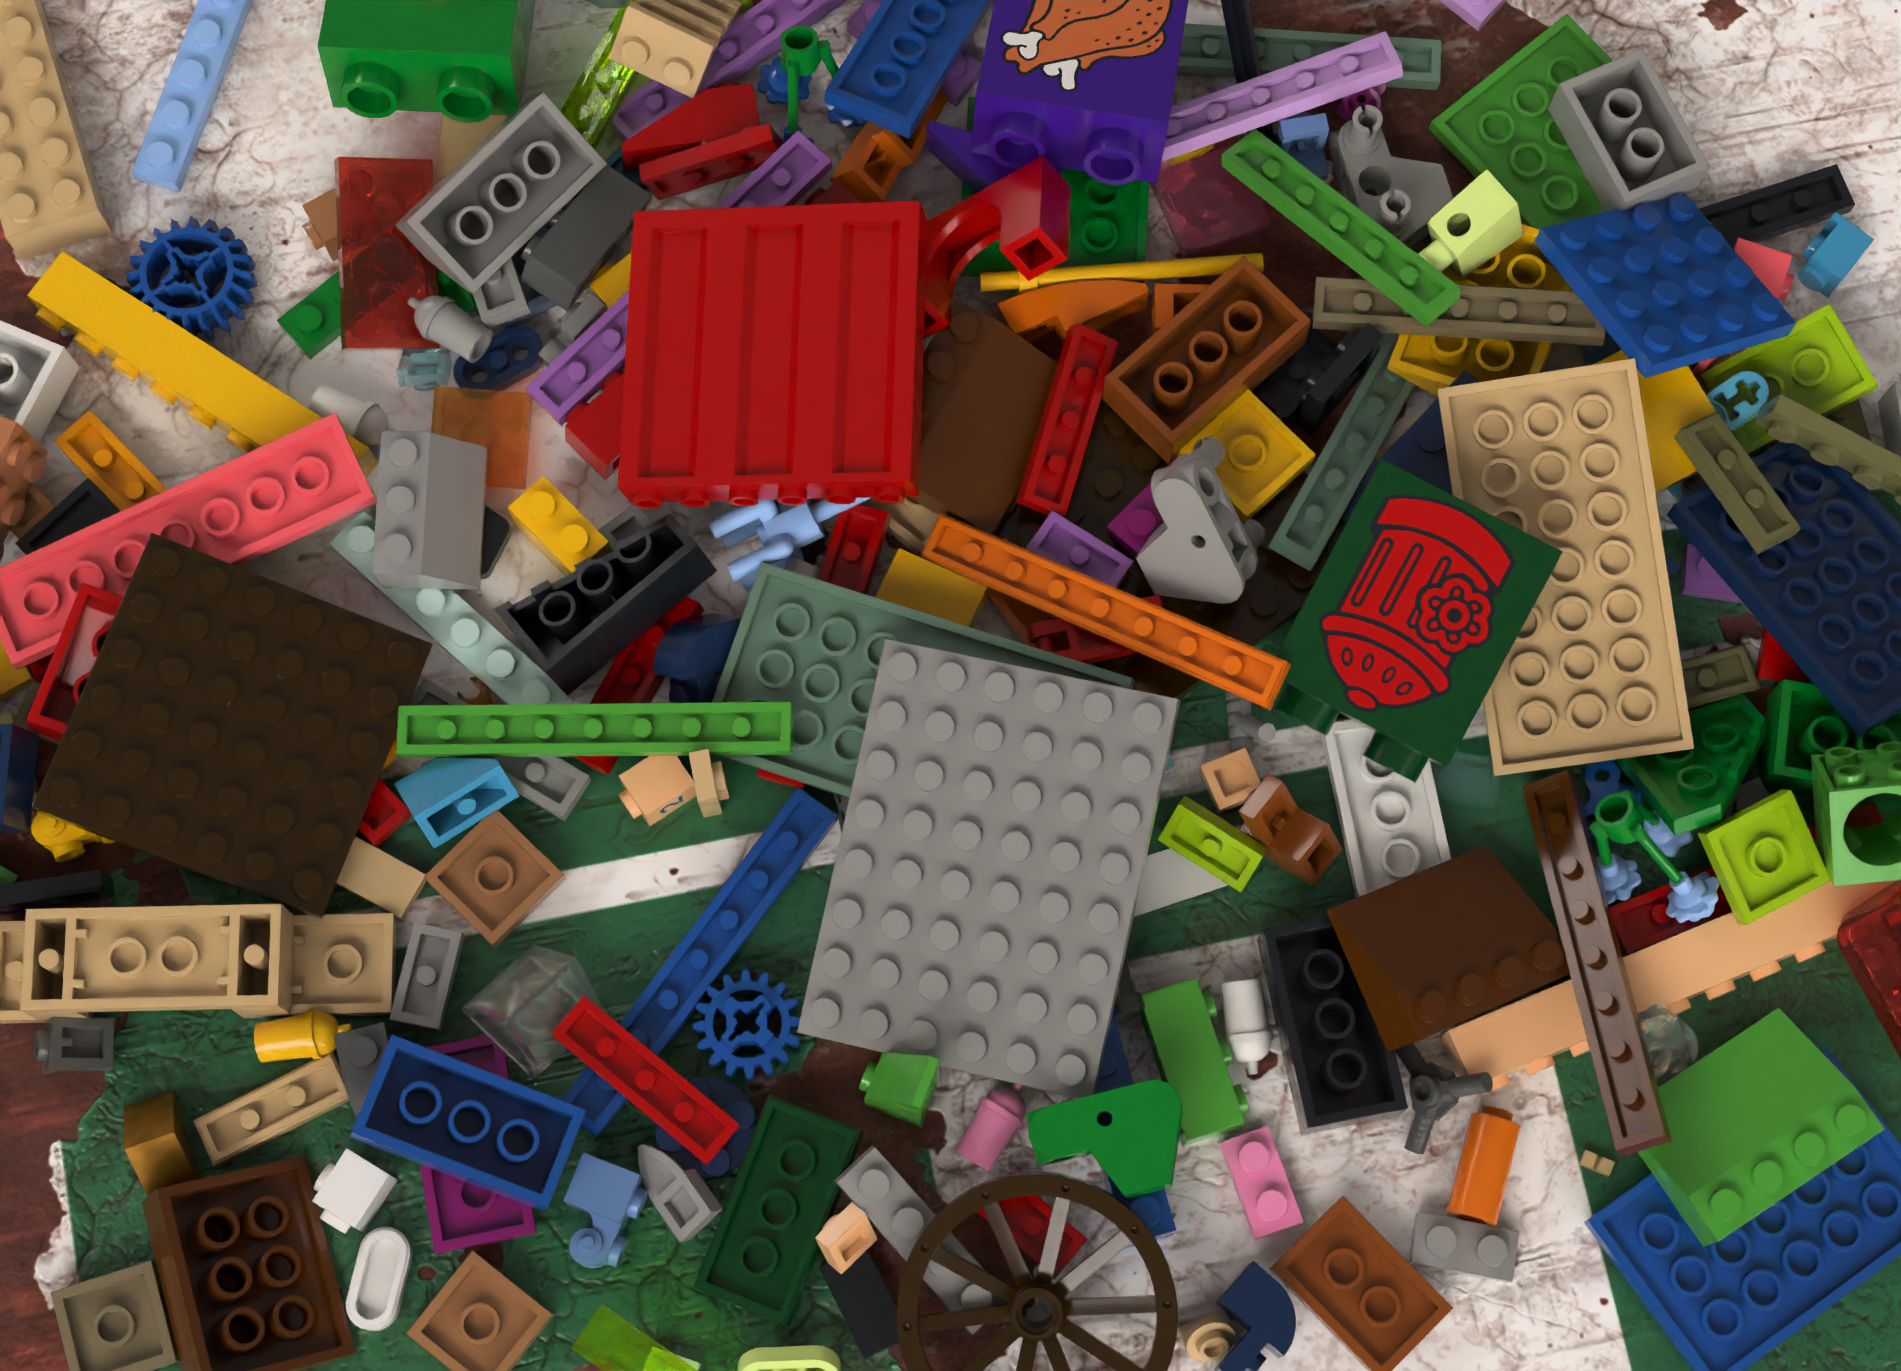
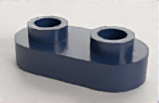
(499, 361)

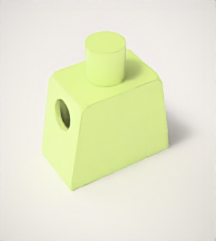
(1473, 226)

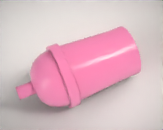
(993, 1126)

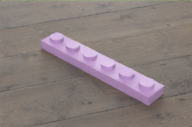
(1281, 94)

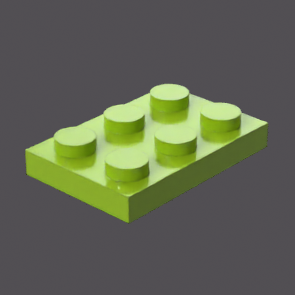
(1810, 365)

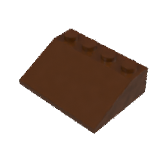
(978, 417)
(1446, 946)
(248, 1271)

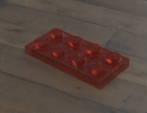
(375, 258)

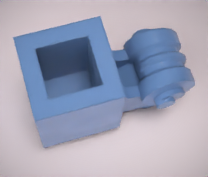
(610, 1198)

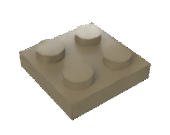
(116, 1322)

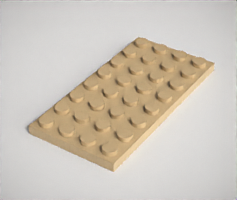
(1600, 649)

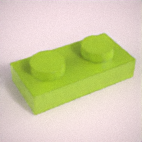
(1212, 843)

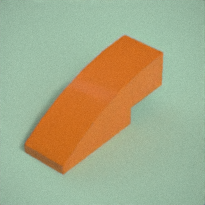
(880, 154)
(1059, 306)

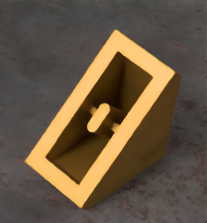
(158, 1143)

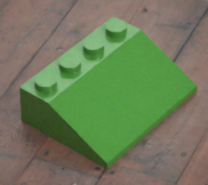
(1754, 1126)

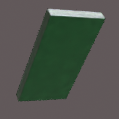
(777, 1210)

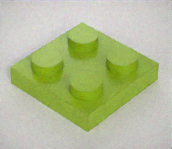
(1764, 857)

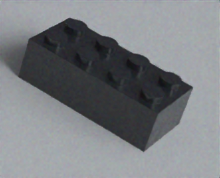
(1326, 1031)

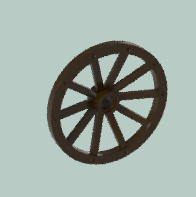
(1064, 1190)

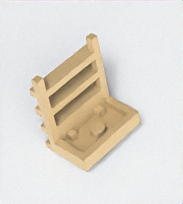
(673, 39)

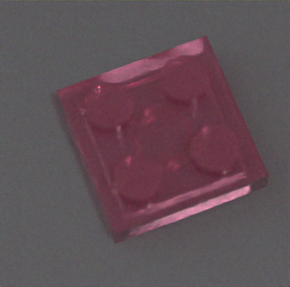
(1208, 205)

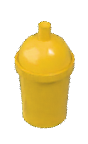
(297, 1036)

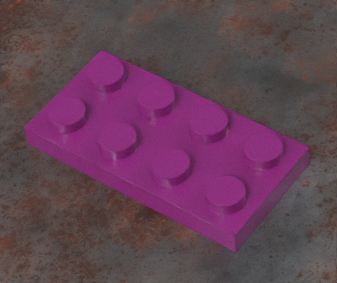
(459, 1211)

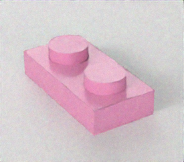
(1261, 1183)

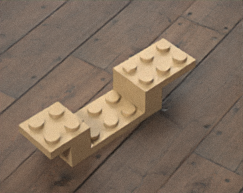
(195, 959)

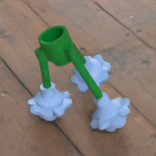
(1623, 821)

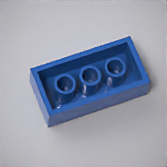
(468, 1123)

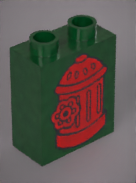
(1411, 620)

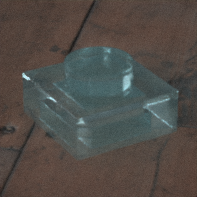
(424, 368)

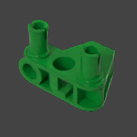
(1133, 1150)

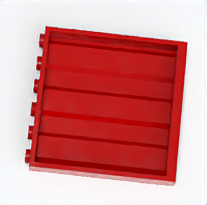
(774, 354)

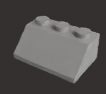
(429, 511)

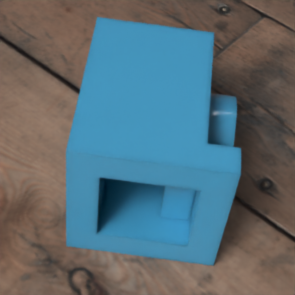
(1833, 254)

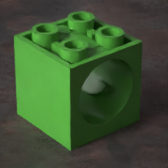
(1839, 783)

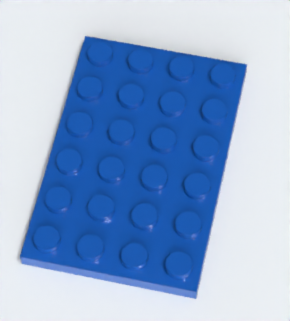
(1771, 1275)

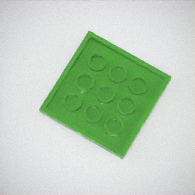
(1513, 135)

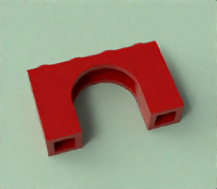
(1022, 210)

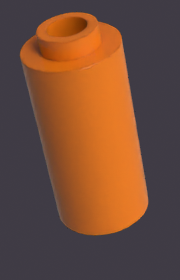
(1484, 1166)

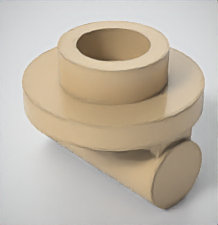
(1207, 1337)

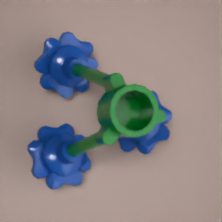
(789, 77)

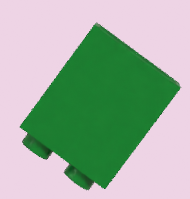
(426, 56)

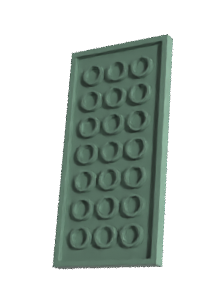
(823, 655)

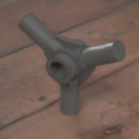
(1434, 1093)

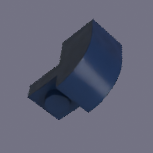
(693, 654)
(1264, 1311)

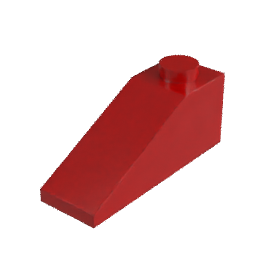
(708, 115)

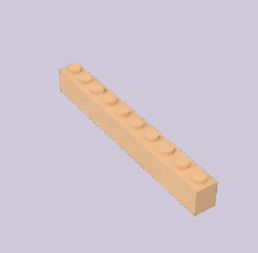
(1663, 974)

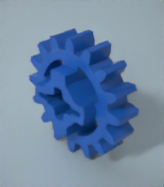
(732, 1010)

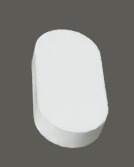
(379, 1279)

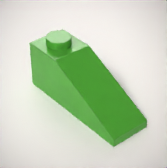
(901, 1085)

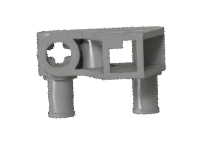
(1401, 189)
(1202, 543)

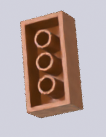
(1205, 358)

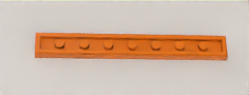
(1107, 611)

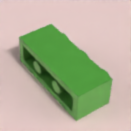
(1193, 1060)

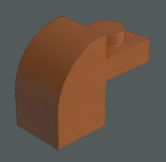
(1294, 837)

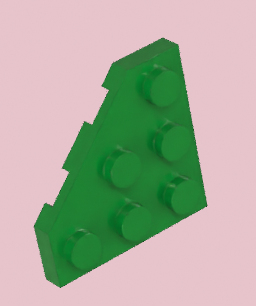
(1699, 783)

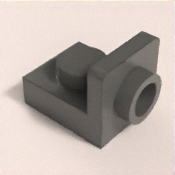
(75, 1044)

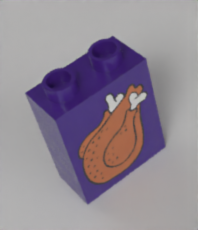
(1080, 85)

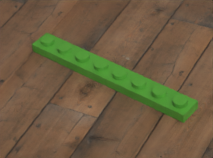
(595, 729)

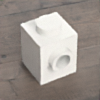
(351, 1192)

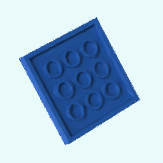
(1664, 284)

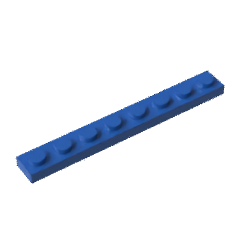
(711, 944)

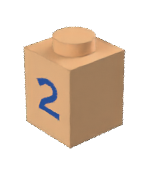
(656, 787)

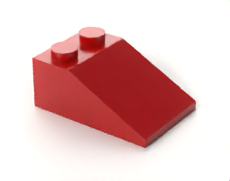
(72, 660)

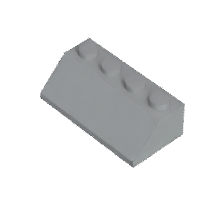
(501, 193)

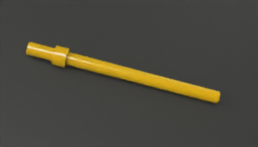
(1117, 271)

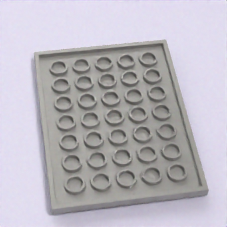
(989, 867)

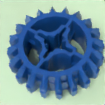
(219, 256)

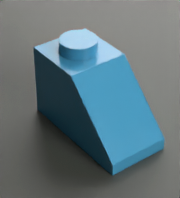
(454, 794)

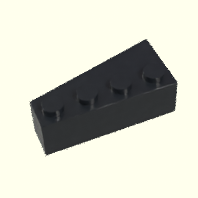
(607, 602)

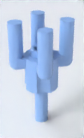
(780, 528)

